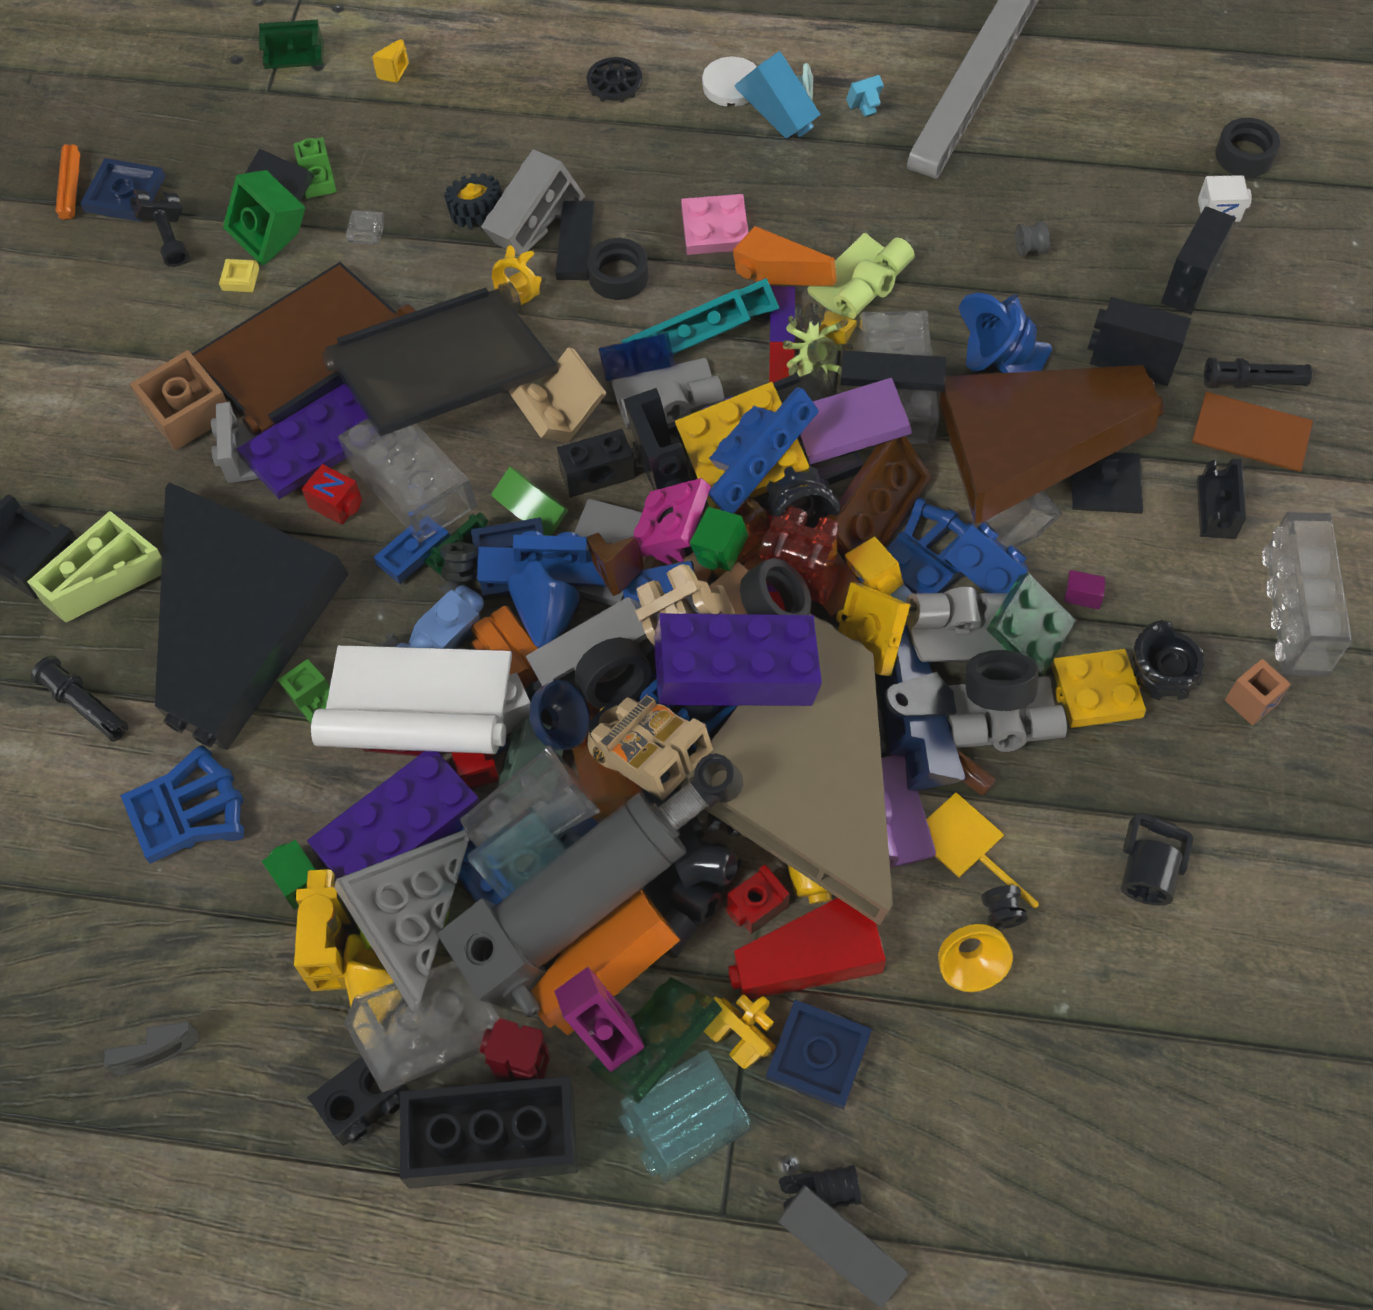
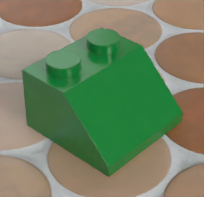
(262, 215)

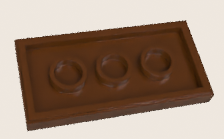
(880, 495)

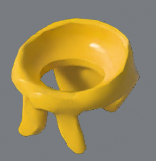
(524, 281)

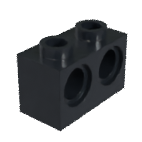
(354, 1087)

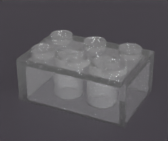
(411, 1044)

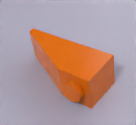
(782, 261)

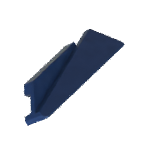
(923, 740)

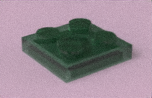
(1031, 622)

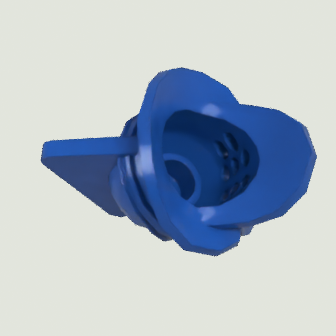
(1001, 335)

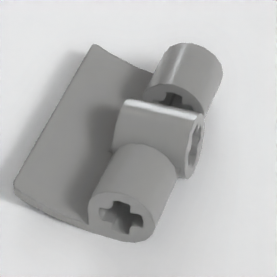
(682, 389)
(952, 624)
(1007, 729)

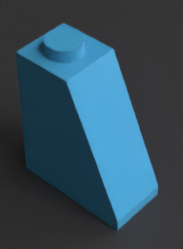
(779, 96)

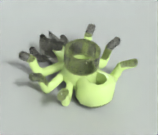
(817, 349)

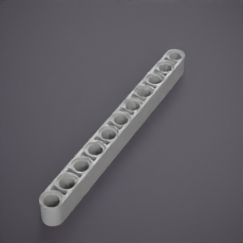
(968, 87)

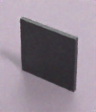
(1109, 485)

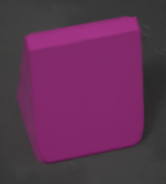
(1084, 589)

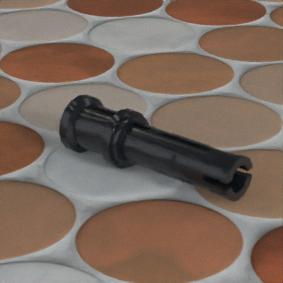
(1241, 373)
(69, 689)

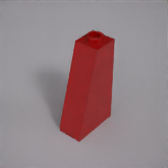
(809, 952)

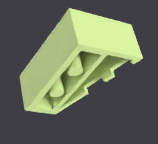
(96, 569)

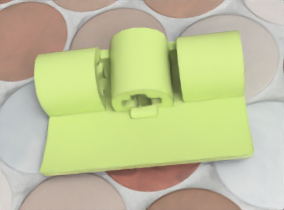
(863, 274)

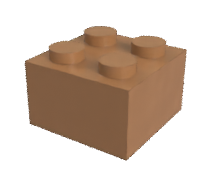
(179, 399)

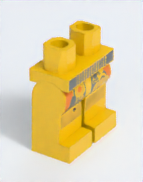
(321, 932)

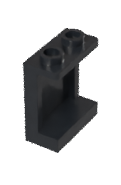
(650, 431)
(27, 544)

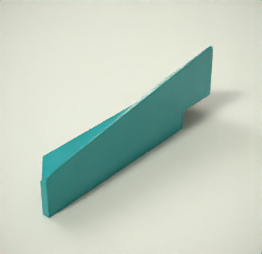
(715, 316)

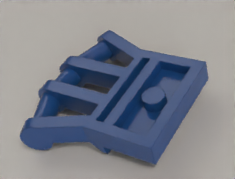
(919, 566)
(161, 819)

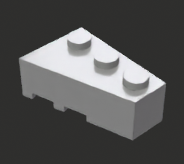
(531, 203)
(560, 656)

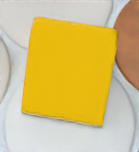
(391, 61)
(842, 335)

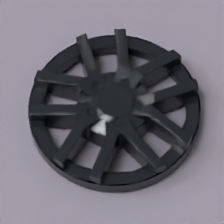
(614, 79)

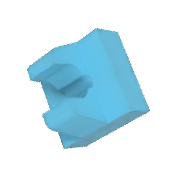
(865, 95)

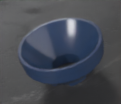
(568, 713)

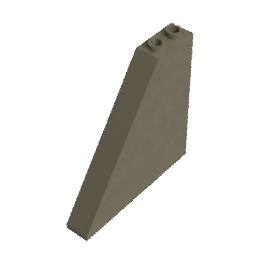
(816, 779)

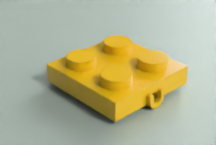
(875, 622)
(1098, 688)

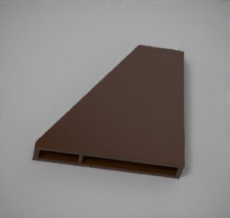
(1039, 427)

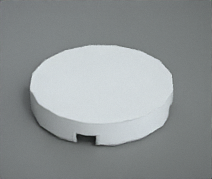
(721, 77)

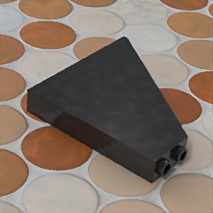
(230, 613)

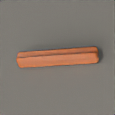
(68, 182)

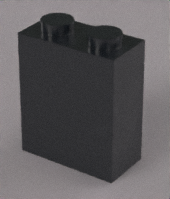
(1198, 260)
(1138, 336)

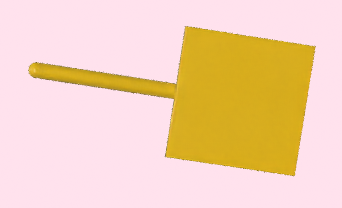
(964, 837)

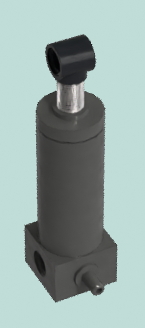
(508, 943)

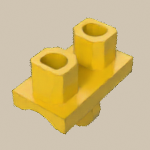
(753, 1043)

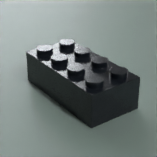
(487, 1132)

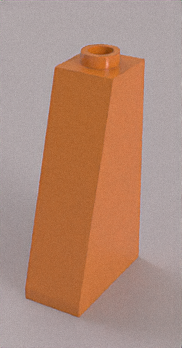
(613, 949)

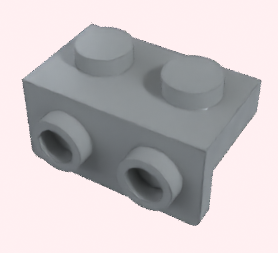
(229, 436)

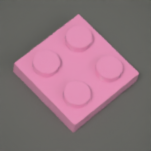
(713, 223)

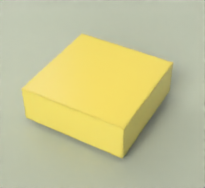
(239, 275)

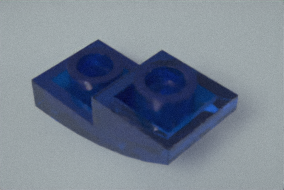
(636, 356)

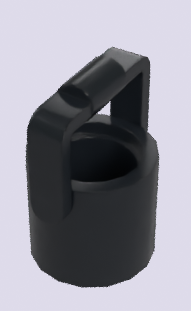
(1154, 865)

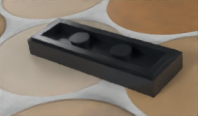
(575, 240)
(906, 370)

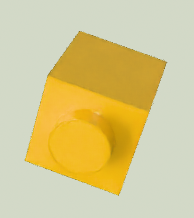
(875, 566)

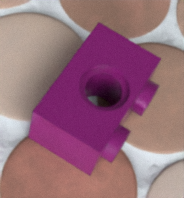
(599, 1019)

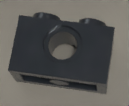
(596, 462)

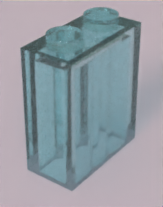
(685, 1117)

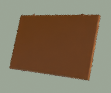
(1253, 431)

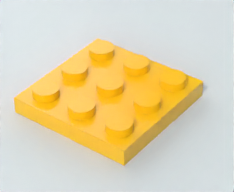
(708, 427)

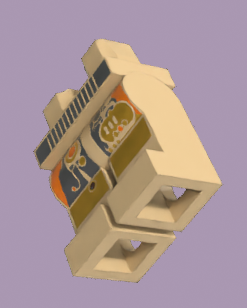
(651, 742)

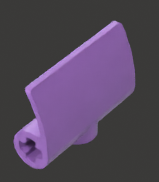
(906, 822)

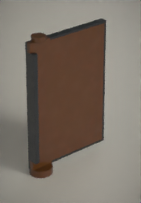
(275, 358)

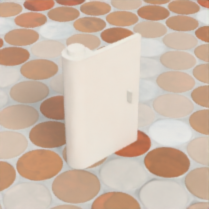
(415, 700)

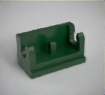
(291, 44)

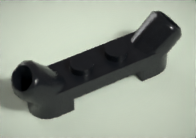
(703, 859)

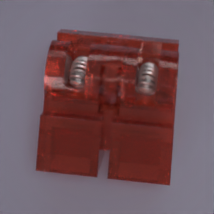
(805, 549)

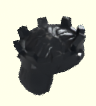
(804, 492)
(1167, 661)

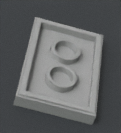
(613, 525)

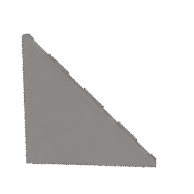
(404, 907)

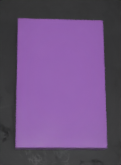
(855, 421)

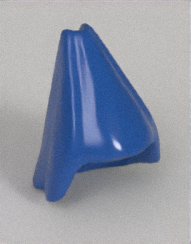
(542, 602)

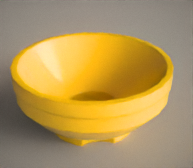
(979, 968)

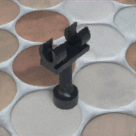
(172, 251)

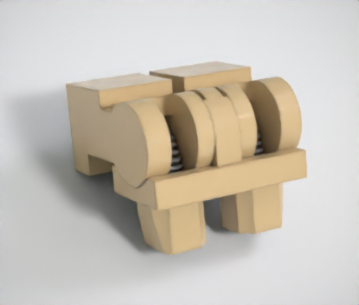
(688, 597)

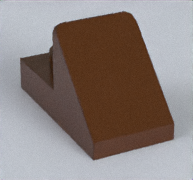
(615, 562)

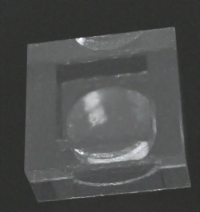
(365, 227)

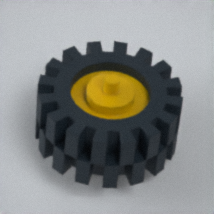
(472, 199)

